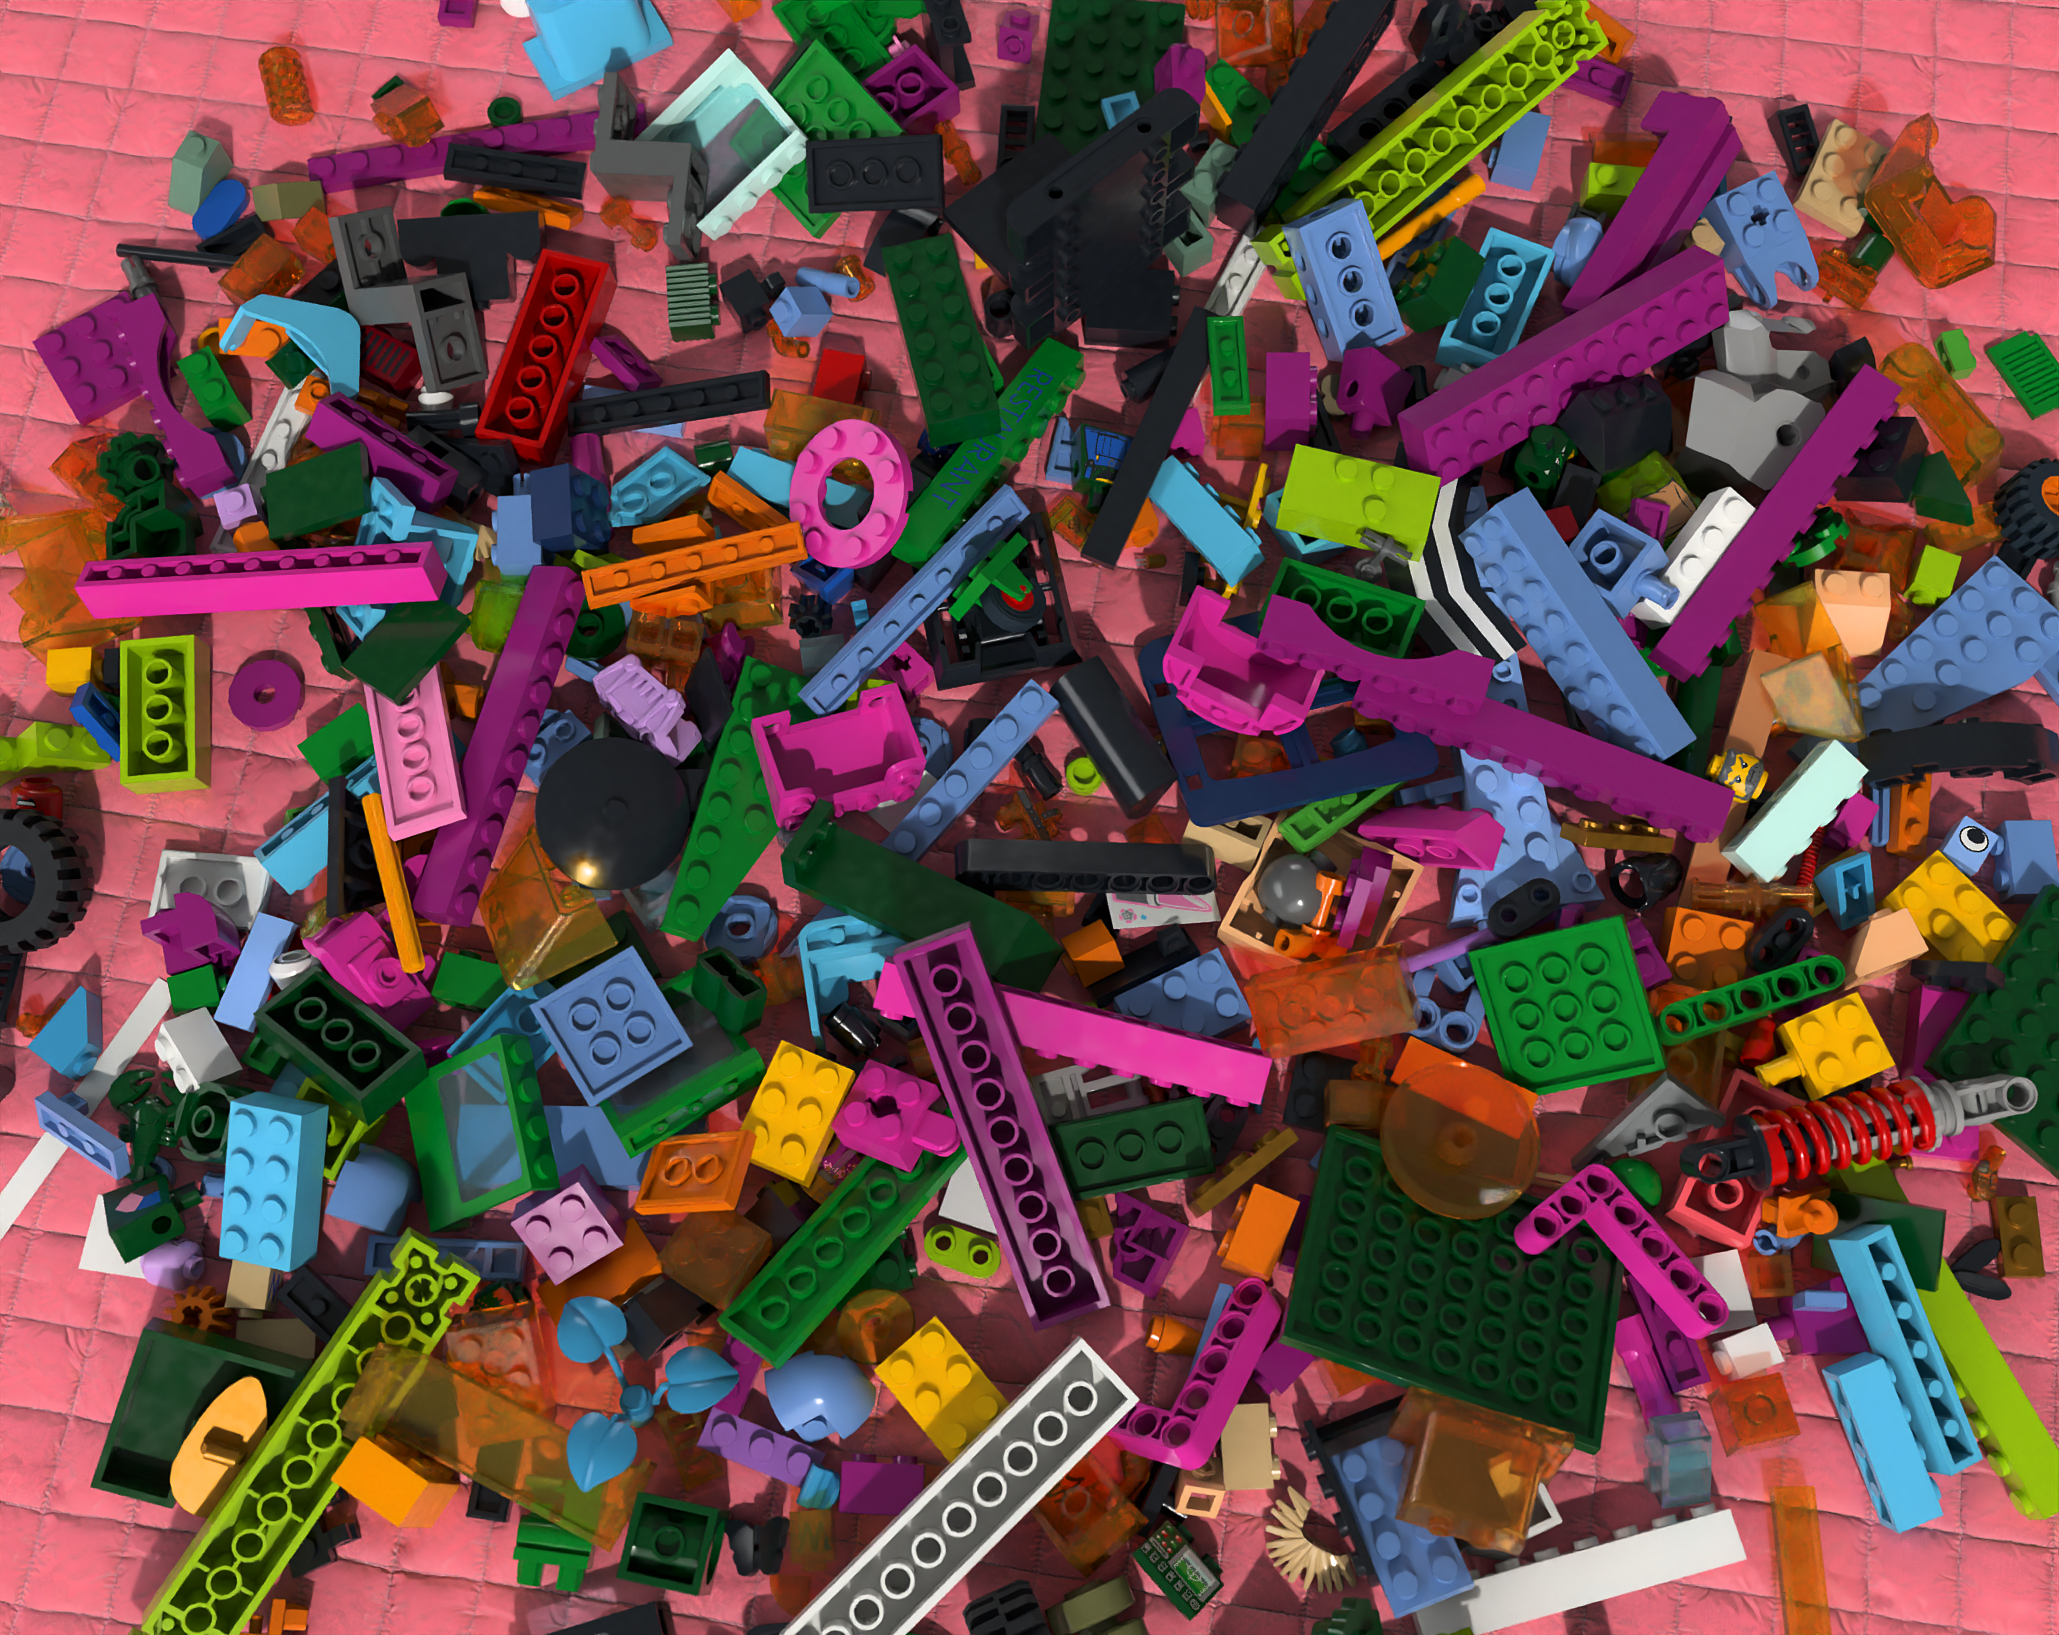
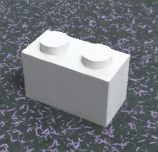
(196, 1051)

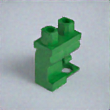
(547, 1543)

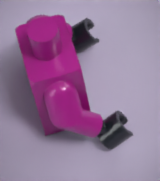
(1184, 69)

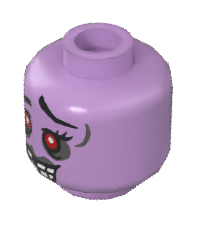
(173, 1264)

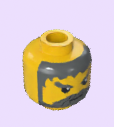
(1739, 773)

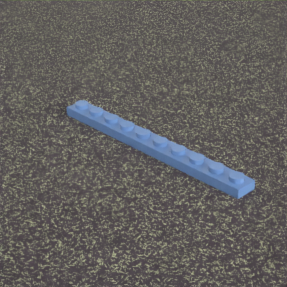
(962, 782)

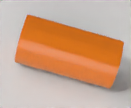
(1618, 36)

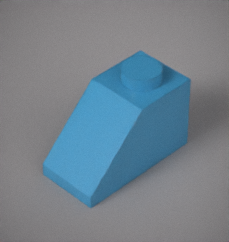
(72, 1036)

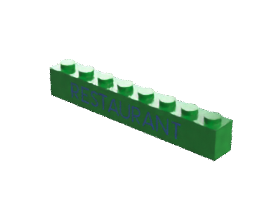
(986, 461)

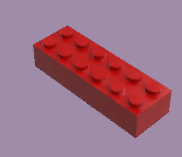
(547, 355)

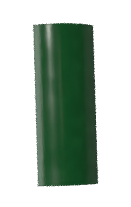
(1697, 705)

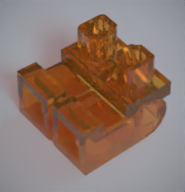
(665, 649)

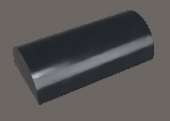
(1113, 737)

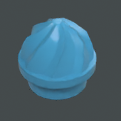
(1348, 742)

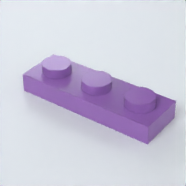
(758, 1448)

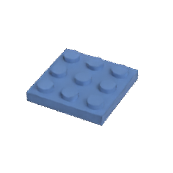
(611, 1026)

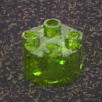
(494, 613)

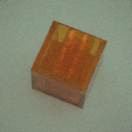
(1753, 1414)

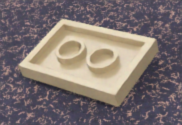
(1839, 178)

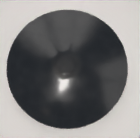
(611, 813)

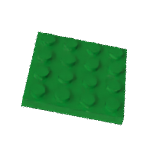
(825, 105)
(1568, 1007)

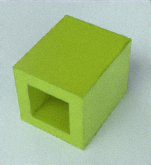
(1931, 577)

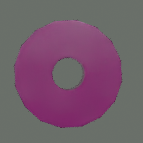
(261, 676)

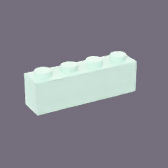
(1795, 812)

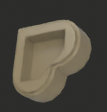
(1328, 393)

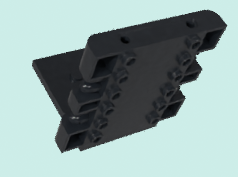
(1085, 223)

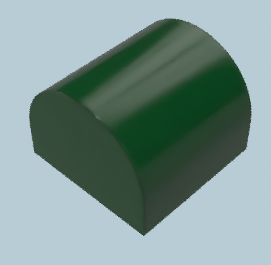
(1872, 251)
(714, 456)

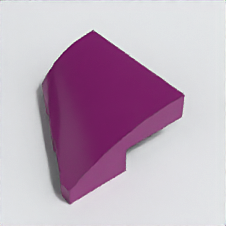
(1145, 1245)

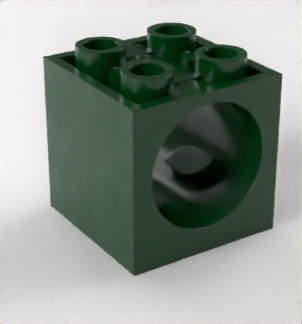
(673, 1544)

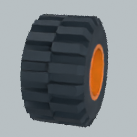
(2031, 509)

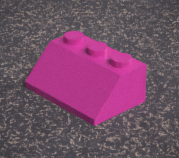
(1438, 836)

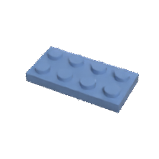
(1408, 1559)

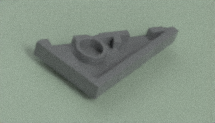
(1656, 1116)

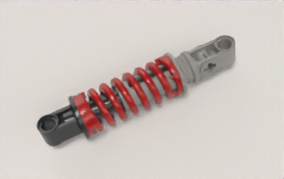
(1854, 1128)

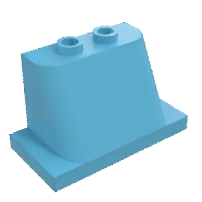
(589, 38)
(397, 521)

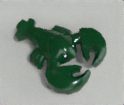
(147, 1119)

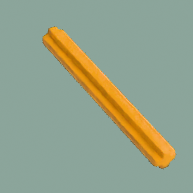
(393, 886)

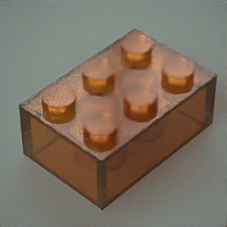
(505, 1353)

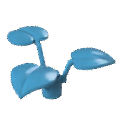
(606, 1447)

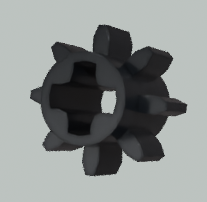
(810, 616)

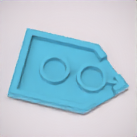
(654, 489)

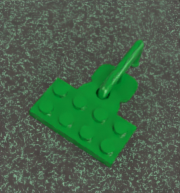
(852, 31)

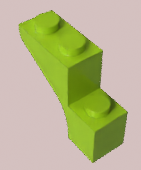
(50, 750)

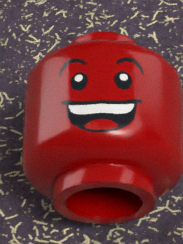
(39, 795)

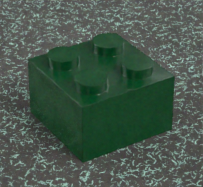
(1437, 283)

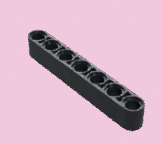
(1085, 866)

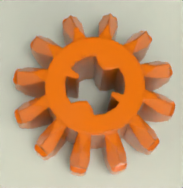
(207, 1302)

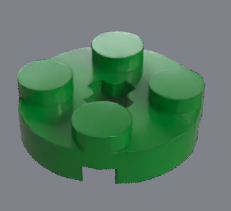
(1819, 538)

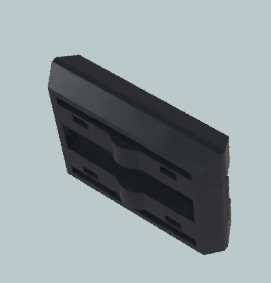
(997, 653)

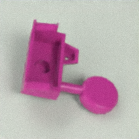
(368, 962)

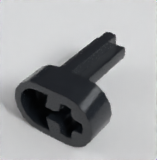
(464, 418)

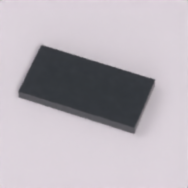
(875, 174)

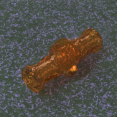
(1750, 896)

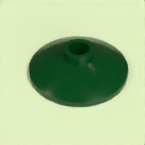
(609, 628)

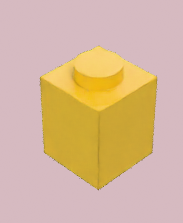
(73, 668)

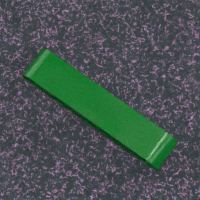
(1763, 990)

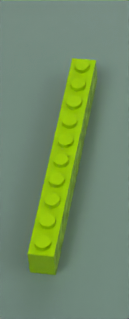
(1985, 1385)

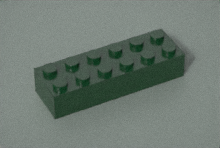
(941, 341)

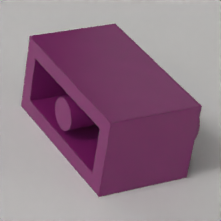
(880, 1487)

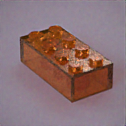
(1334, 1001)

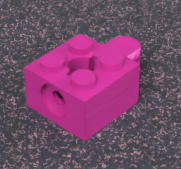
(899, 1131)

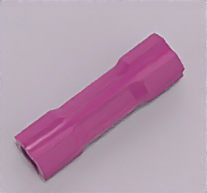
(1636, 1351)

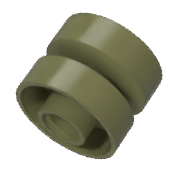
(1094, 1610)

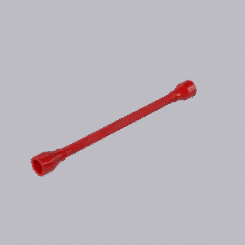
(1760, 1044)

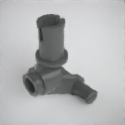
(1368, 568)

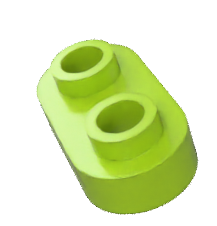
(961, 1252)

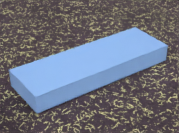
(251, 979)

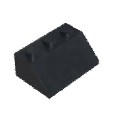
(1620, 423)

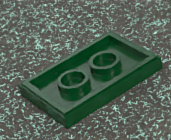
(318, 493)
(406, 647)
(1915, 1226)

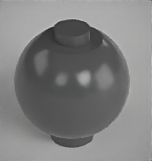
(1289, 889)

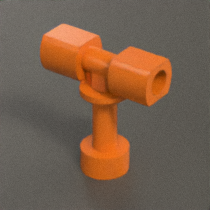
(1315, 937)

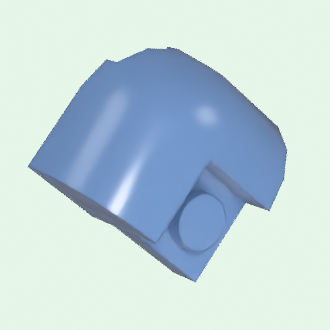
(820, 1395)

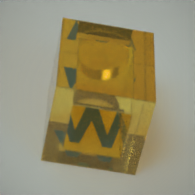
(813, 1538)

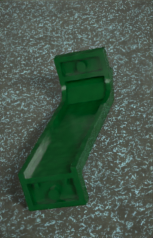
(913, 899)

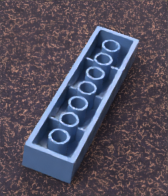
(1574, 629)

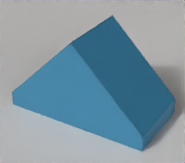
(1848, 890)

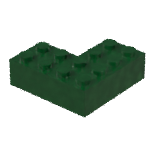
(166, 1393)

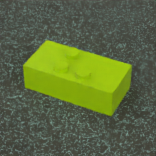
(1343, 495)
(165, 714)

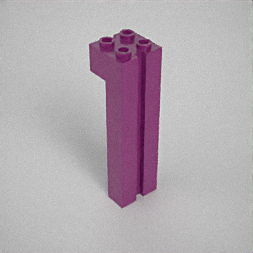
(1691, 160)

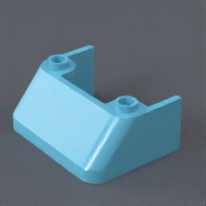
(839, 954)

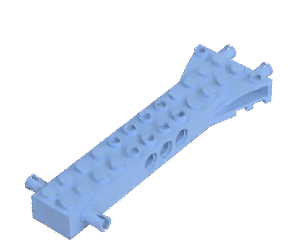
(1518, 803)

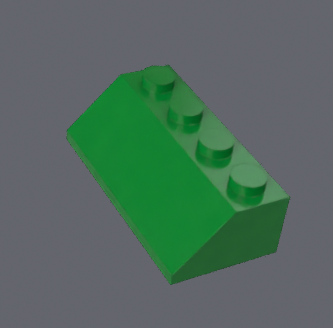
(1353, 609)

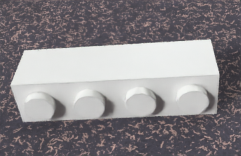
(1697, 552)

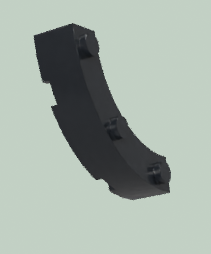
(1963, 749)
(665, 1312)

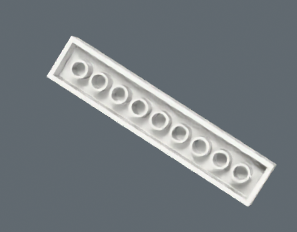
(972, 1501)

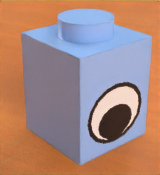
(1967, 845)

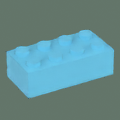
(1499, 301)
(273, 1180)

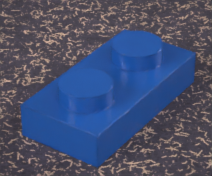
(98, 717)

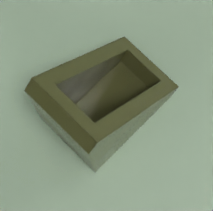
(288, 200)

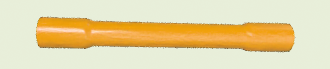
(1455, 199)

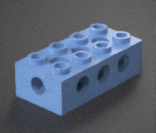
(1323, 273)

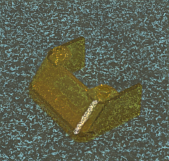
(1820, 685)

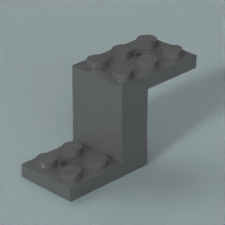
(649, 169)
(383, 294)

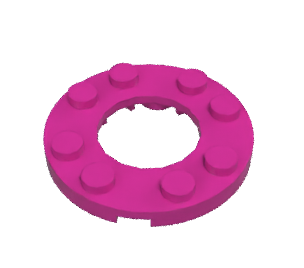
(887, 514)

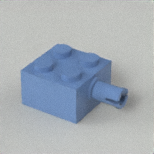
(515, 547)
(1622, 564)

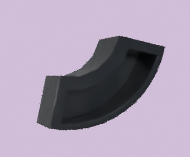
(904, 227)

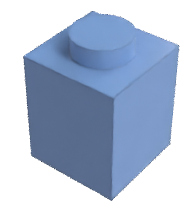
(801, 311)

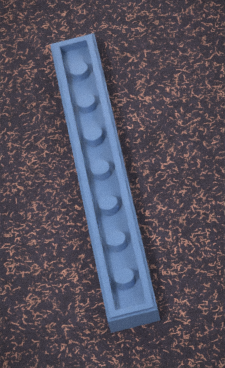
(914, 603)

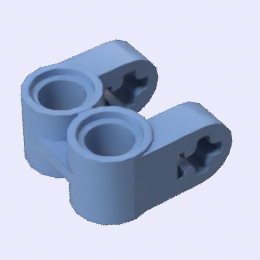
(1437, 1019)

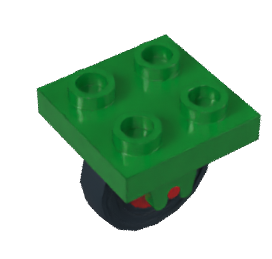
(1003, 591)

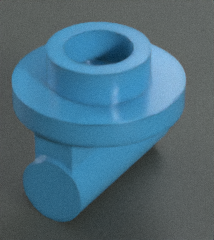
(820, 1488)

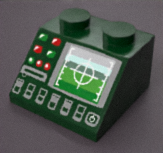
(1178, 1568)

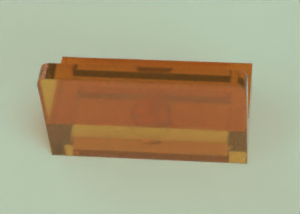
(1623, 148)

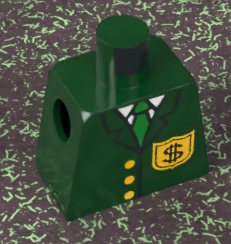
(1546, 458)

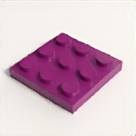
(92, 362)

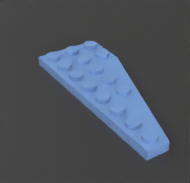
(1964, 653)

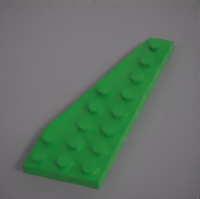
(734, 810)

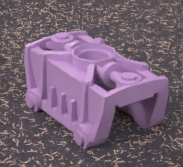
(647, 709)

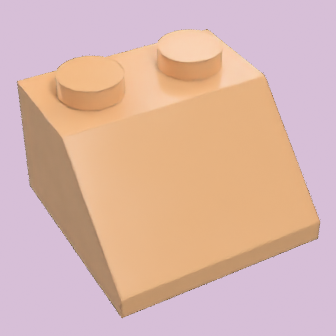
(1857, 606)
(1880, 947)

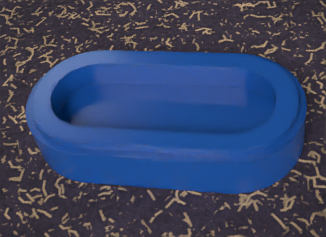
(220, 209)

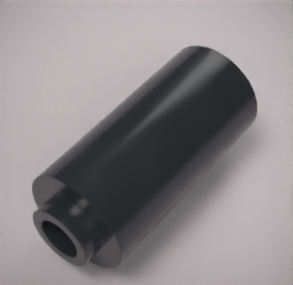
(1143, 379)

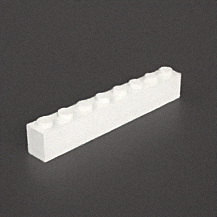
(1588, 1573)

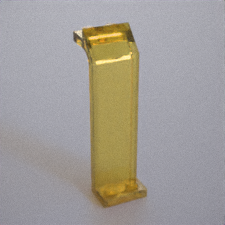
(487, 1441)

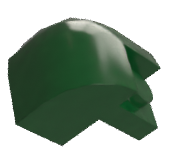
(154, 524)

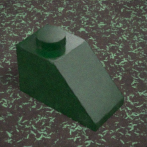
(1939, 492)

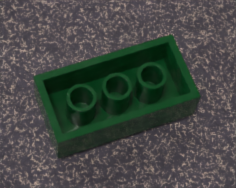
(341, 1045)

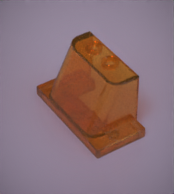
(1473, 1469)

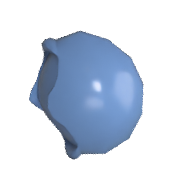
(1574, 248)

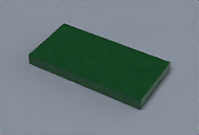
(1134, 1147)

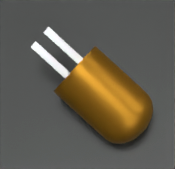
(1153, 561)

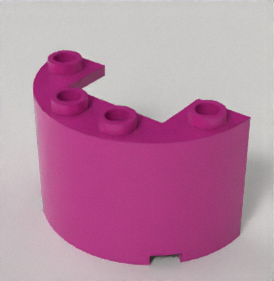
(1229, 679)

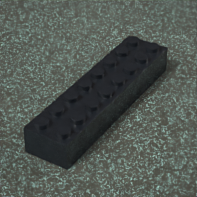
(1300, 111)

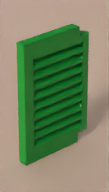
(2029, 372)

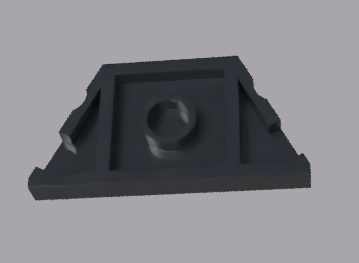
(351, 862)

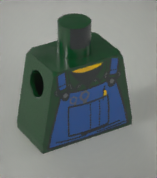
(1096, 461)

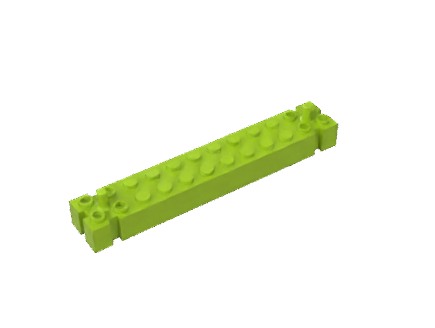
(1447, 125)
(290, 1471)

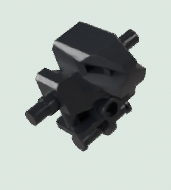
(1452, 33)

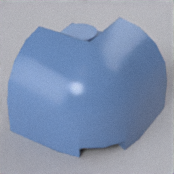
(375, 1190)

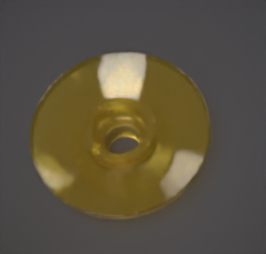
(878, 1341)

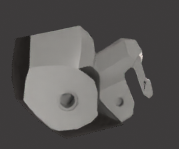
(1754, 409)

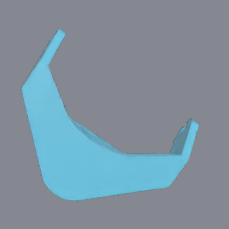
(321, 331)

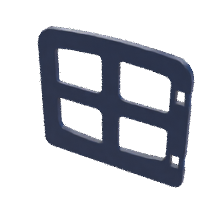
(1306, 782)

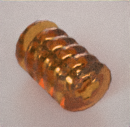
(285, 86)

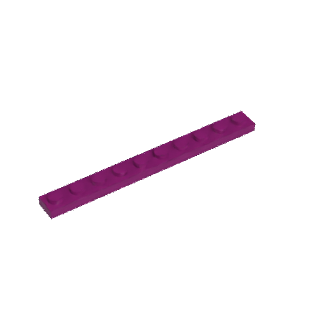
(404, 163)

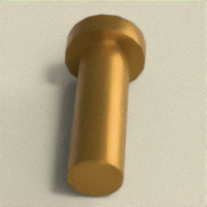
(1905, 1162)

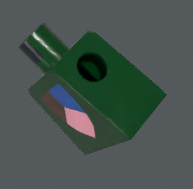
(148, 1214)

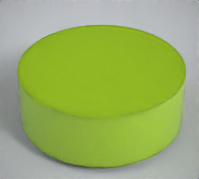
(1083, 777)

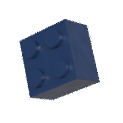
(569, 511)

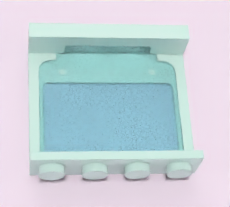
(737, 134)

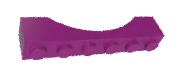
(152, 340)
(1452, 679)

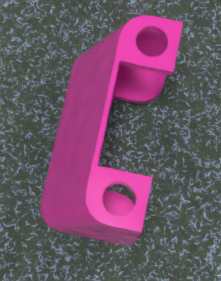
(842, 758)

